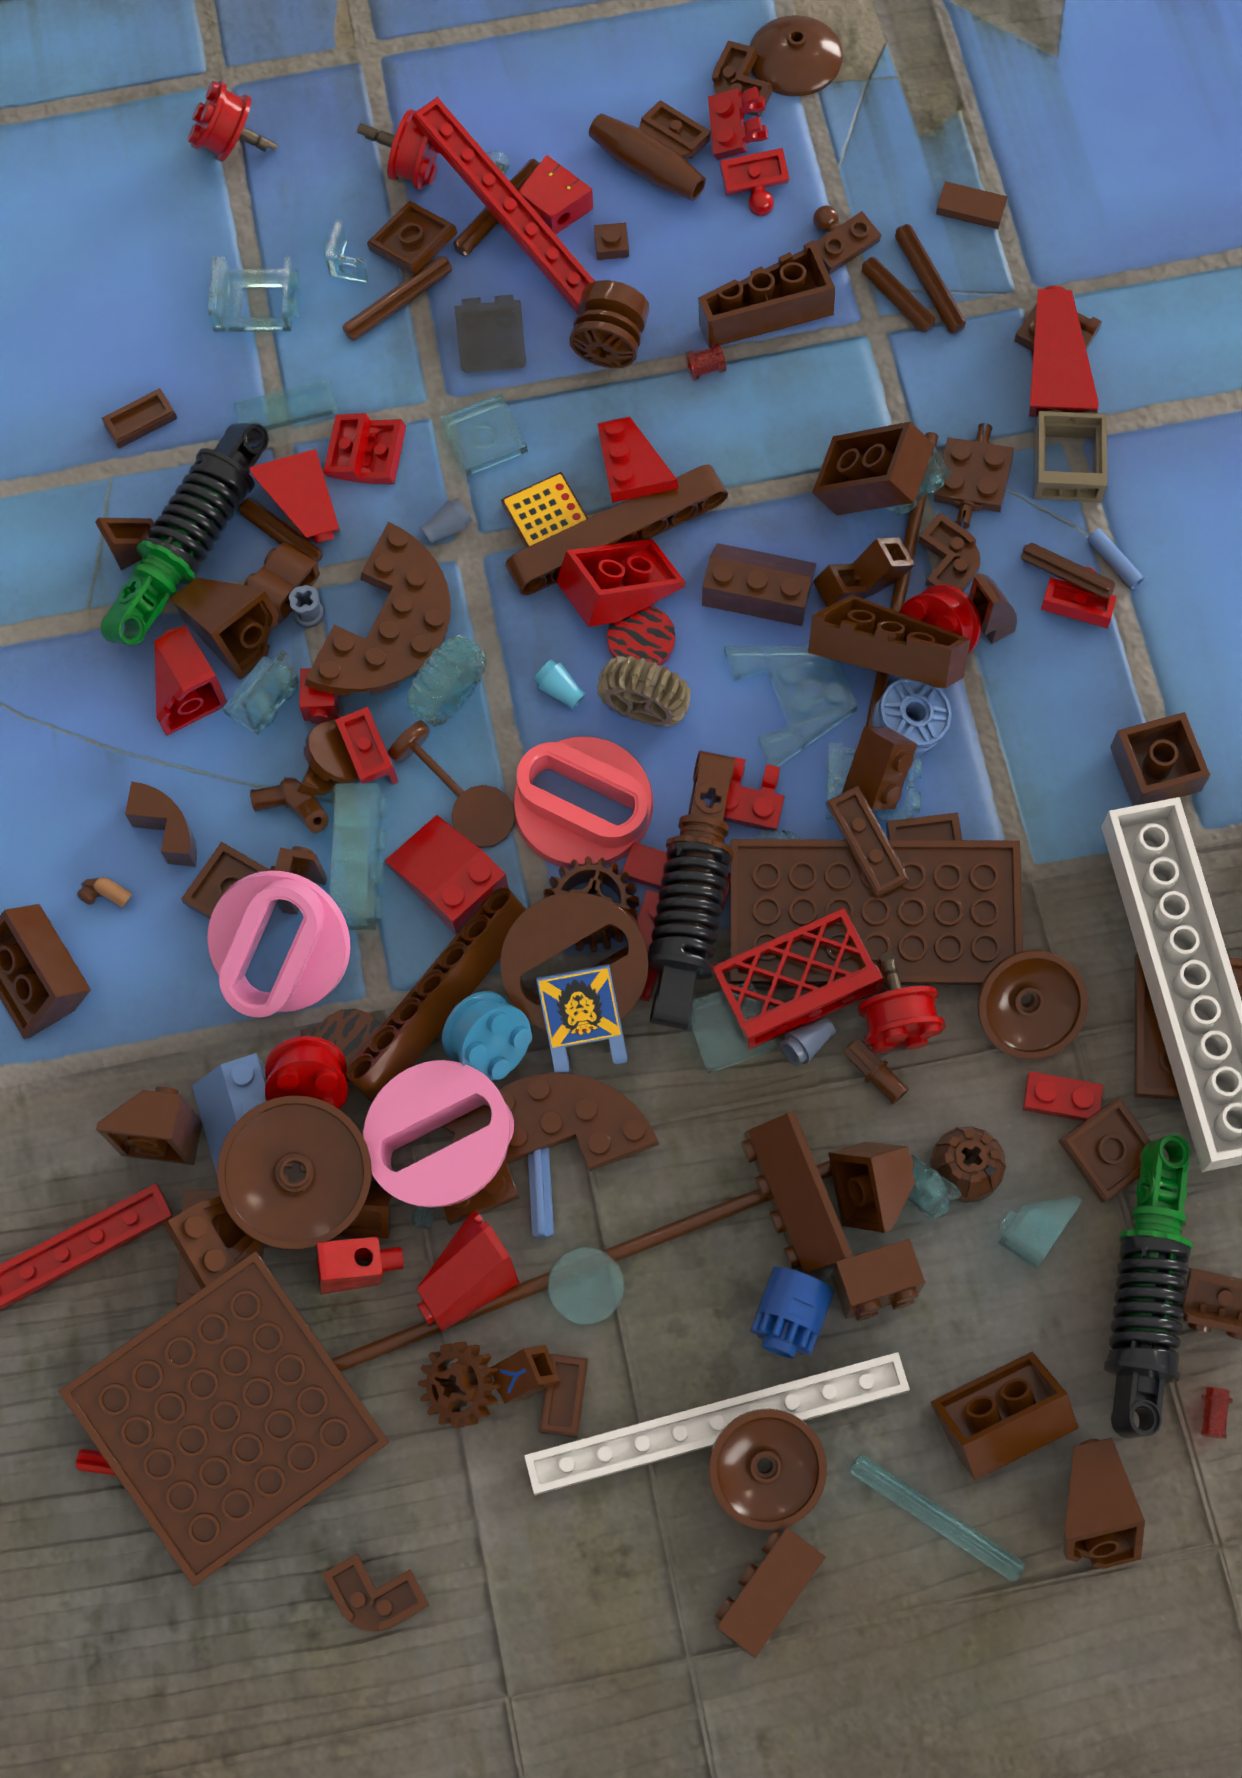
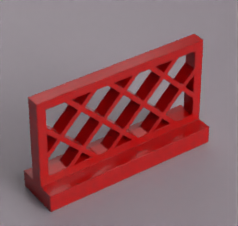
(805, 1007)

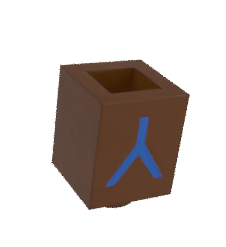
(525, 1374)

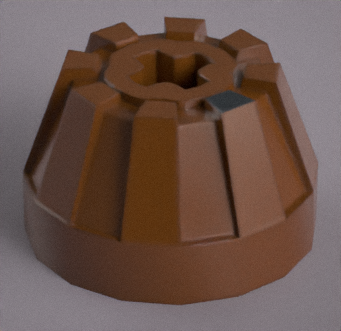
(969, 1161)

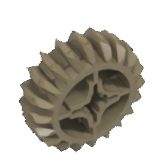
(644, 691)

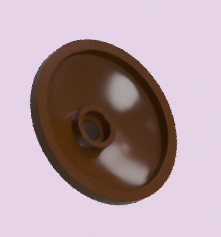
(796, 55)
(1051, 1016)
(784, 1491)

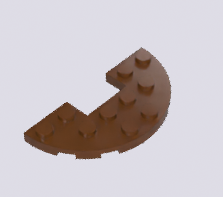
(404, 632)
(551, 1112)

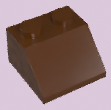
(872, 1184)

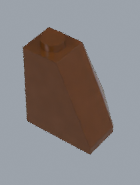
(229, 620)
(1101, 1508)

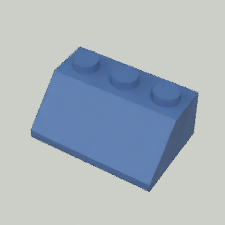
(227, 1096)

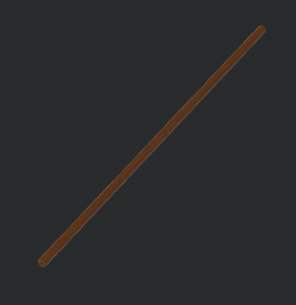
(540, 1283)

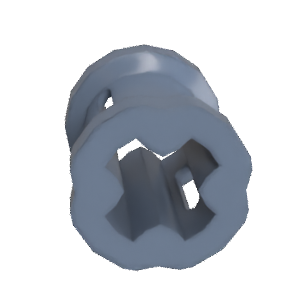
(306, 606)

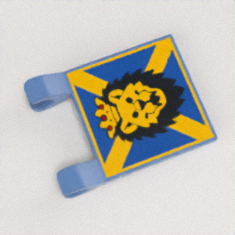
(581, 1010)

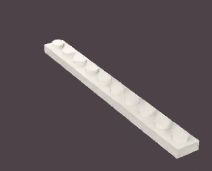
(700, 1426)

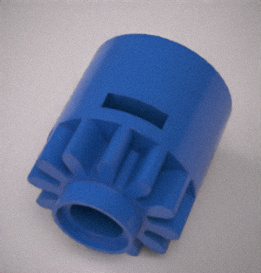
(791, 1312)

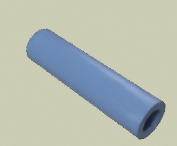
(1115, 558)

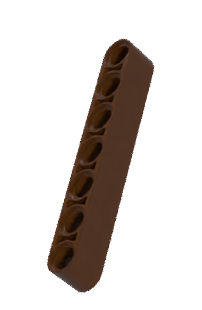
(626, 522)
(435, 995)

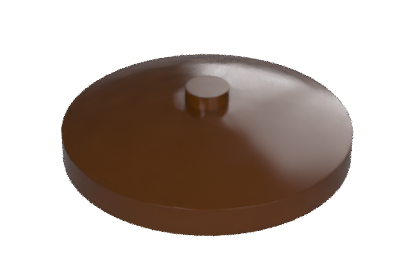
(294, 1172)

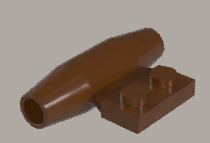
(656, 148)

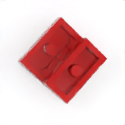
(364, 449)

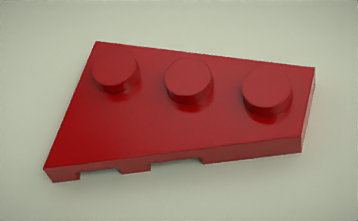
(632, 462)

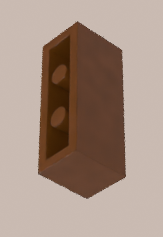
(768, 1591)

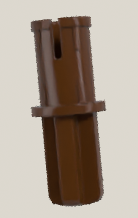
(875, 1071)

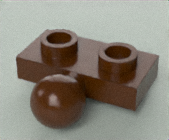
(845, 240)

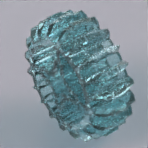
(446, 680)

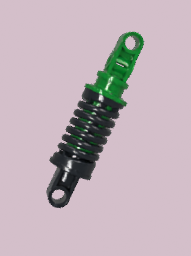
(186, 531)
(1150, 1290)

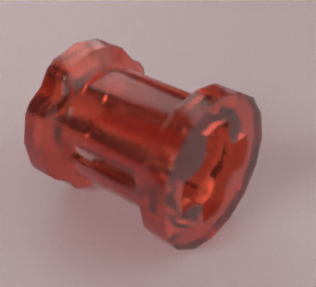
(706, 361)

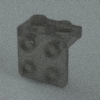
(490, 334)

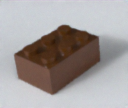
(873, 468)

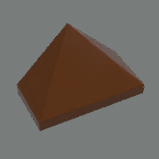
(123, 537)

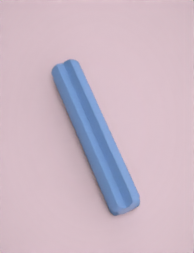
(541, 1194)

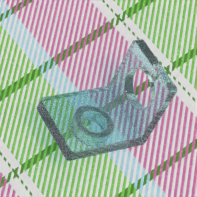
(333, 253)

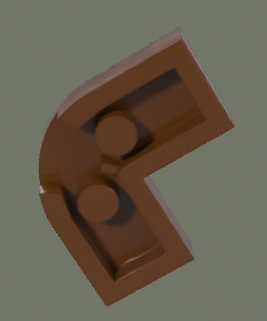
(733, 71)
(956, 549)
(372, 1607)

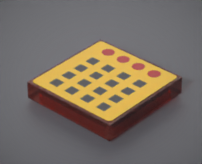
(543, 509)

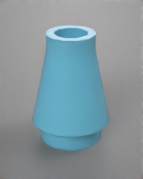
(558, 683)

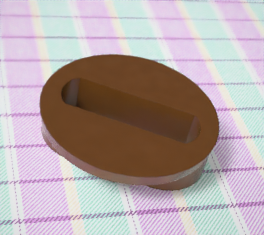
(558, 924)

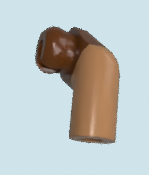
(103, 887)

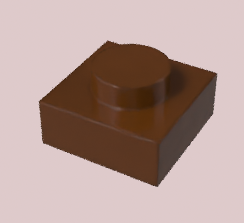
(611, 241)

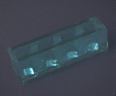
(357, 853)

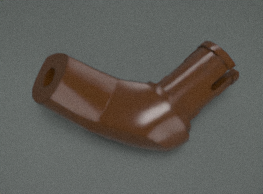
(302, 805)

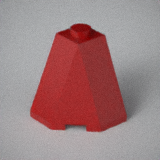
(301, 493)
(183, 681)
(466, 1274)

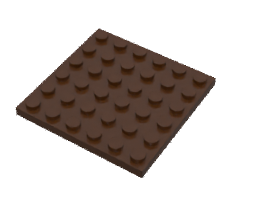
(224, 1418)

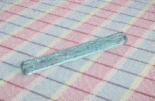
(937, 1518)

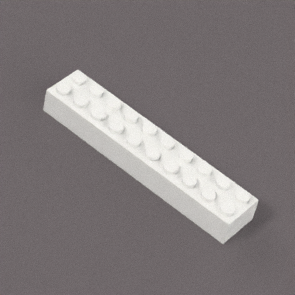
(1183, 970)

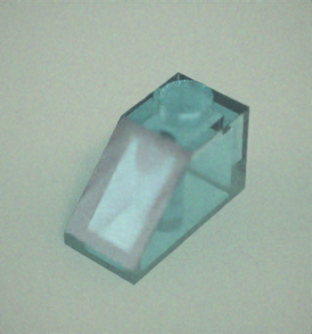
(1037, 1228)

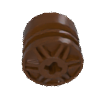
(609, 324)

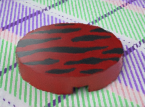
(643, 635)

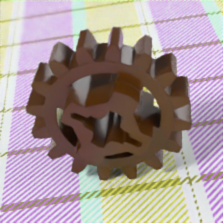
(463, 1382)

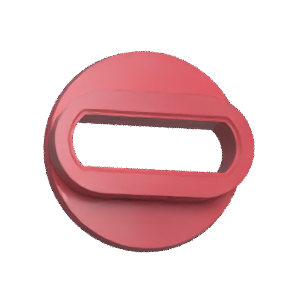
(565, 831)

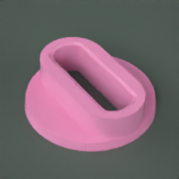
(314, 959)
(421, 1102)

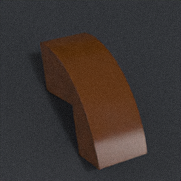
(871, 572)
(155, 810)

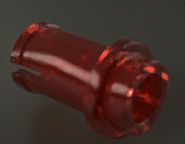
(1215, 1412)

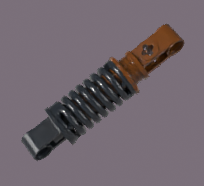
(691, 894)

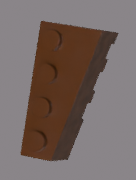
(769, 299)
(888, 642)

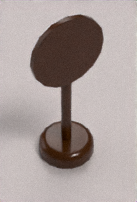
(480, 812)

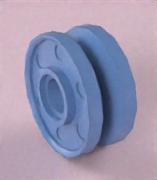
(924, 702)

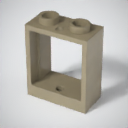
(1070, 485)

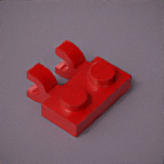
(727, 123)
(751, 806)

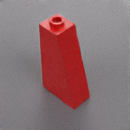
(1060, 359)

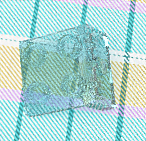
(263, 692)

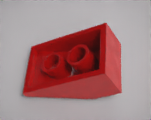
(616, 580)
(446, 872)

